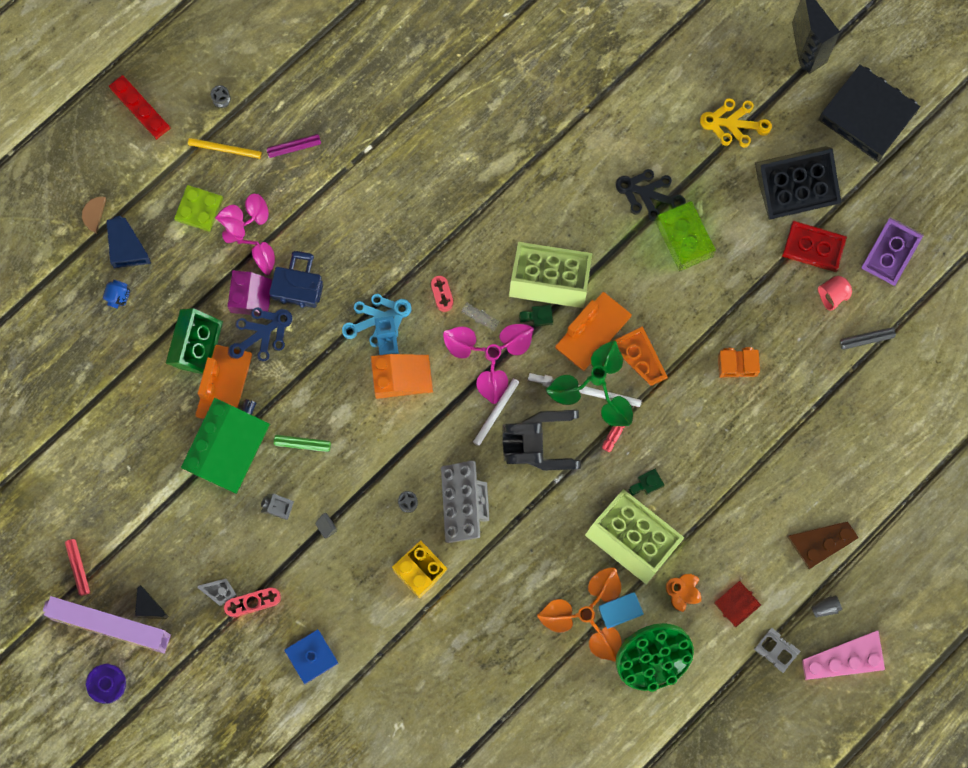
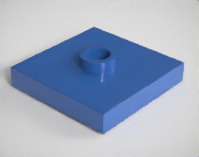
(311, 656)

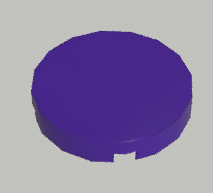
(106, 683)

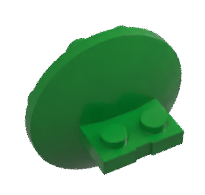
(654, 657)

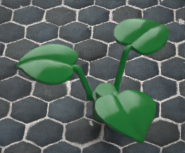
(604, 360)

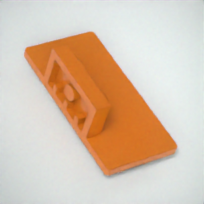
(592, 329)
(222, 379)

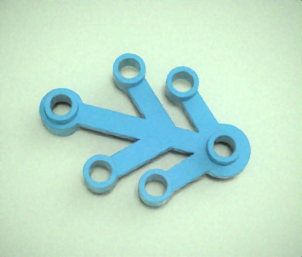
(394, 311)

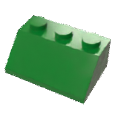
(193, 340)

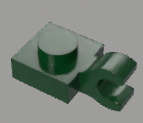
(540, 316)
(648, 482)

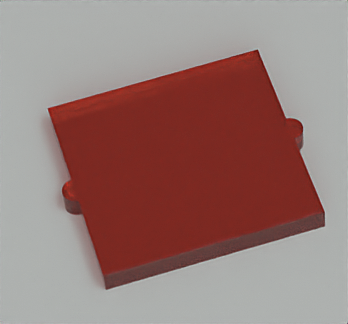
(737, 604)

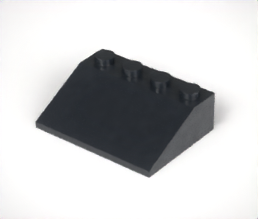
(813, 35)
(798, 182)

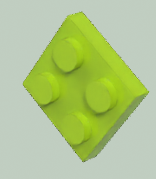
(198, 208)

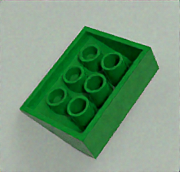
(225, 445)

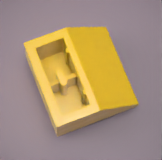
(419, 569)

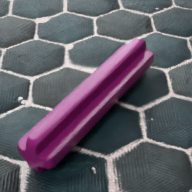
(293, 146)

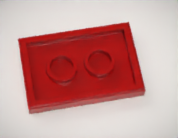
(814, 246)

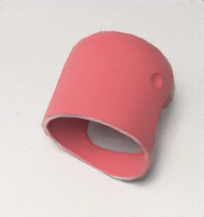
(838, 289)

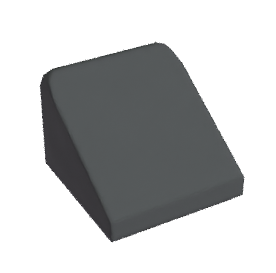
(326, 526)

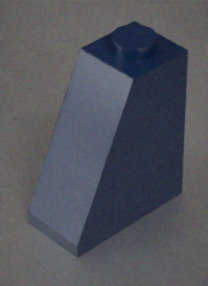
(124, 245)

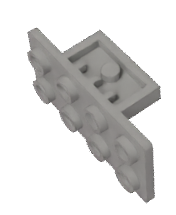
(463, 501)

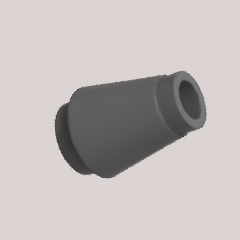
(827, 607)

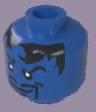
(116, 293)

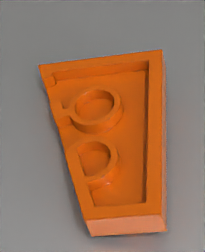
(641, 356)

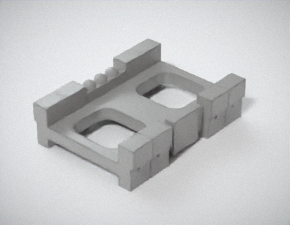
(780, 645)

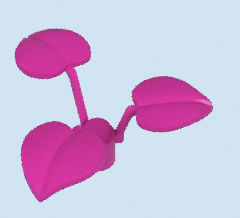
(232, 219)
(490, 384)

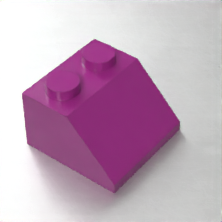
(248, 292)

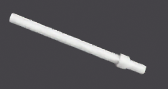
(547, 381)

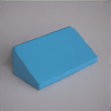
(620, 610)

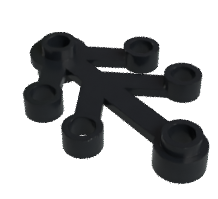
(647, 192)

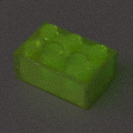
(685, 236)

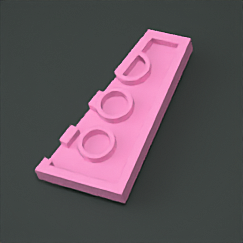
(850, 658)

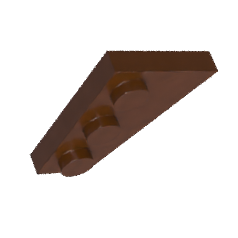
(823, 542)

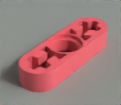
(265, 593)

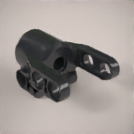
(525, 441)

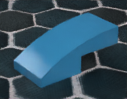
(386, 335)

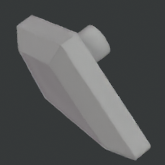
(218, 591)

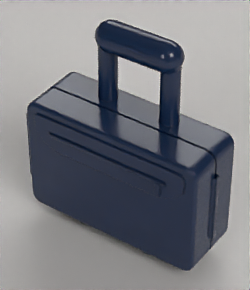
(295, 285)

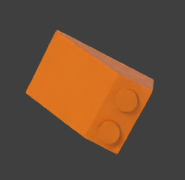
(401, 375)

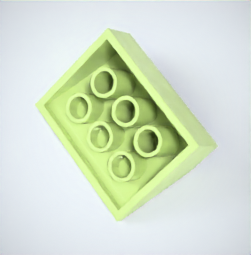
(550, 275)
(634, 536)

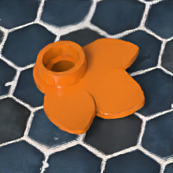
(686, 591)

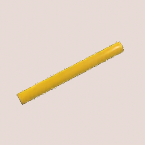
(224, 148)

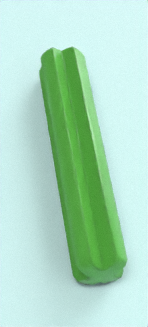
(302, 443)

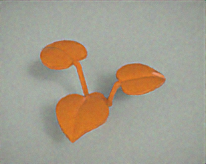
(558, 614)

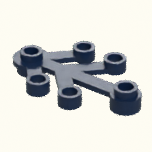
(263, 332)

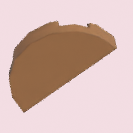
(93, 212)

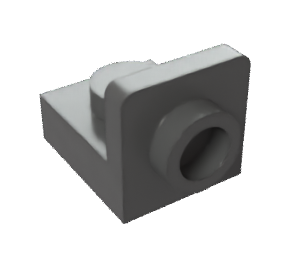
(276, 506)

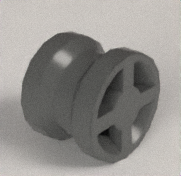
(219, 92)
(406, 498)

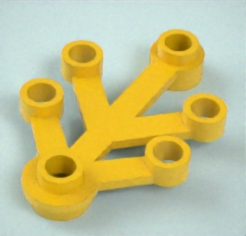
(732, 123)

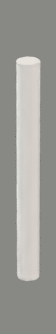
(496, 411)

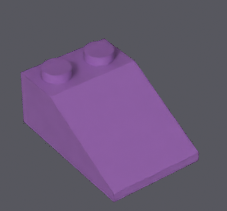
(892, 251)

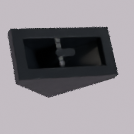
(147, 607)

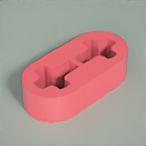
(446, 292)

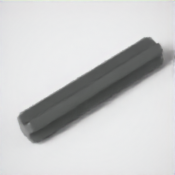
(867, 338)

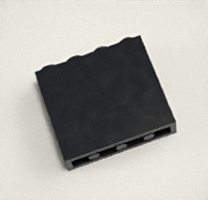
(869, 112)

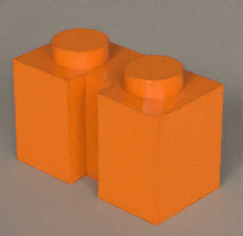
(738, 363)

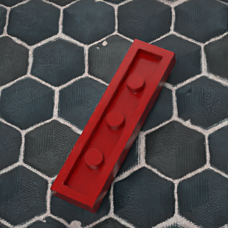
(139, 107)

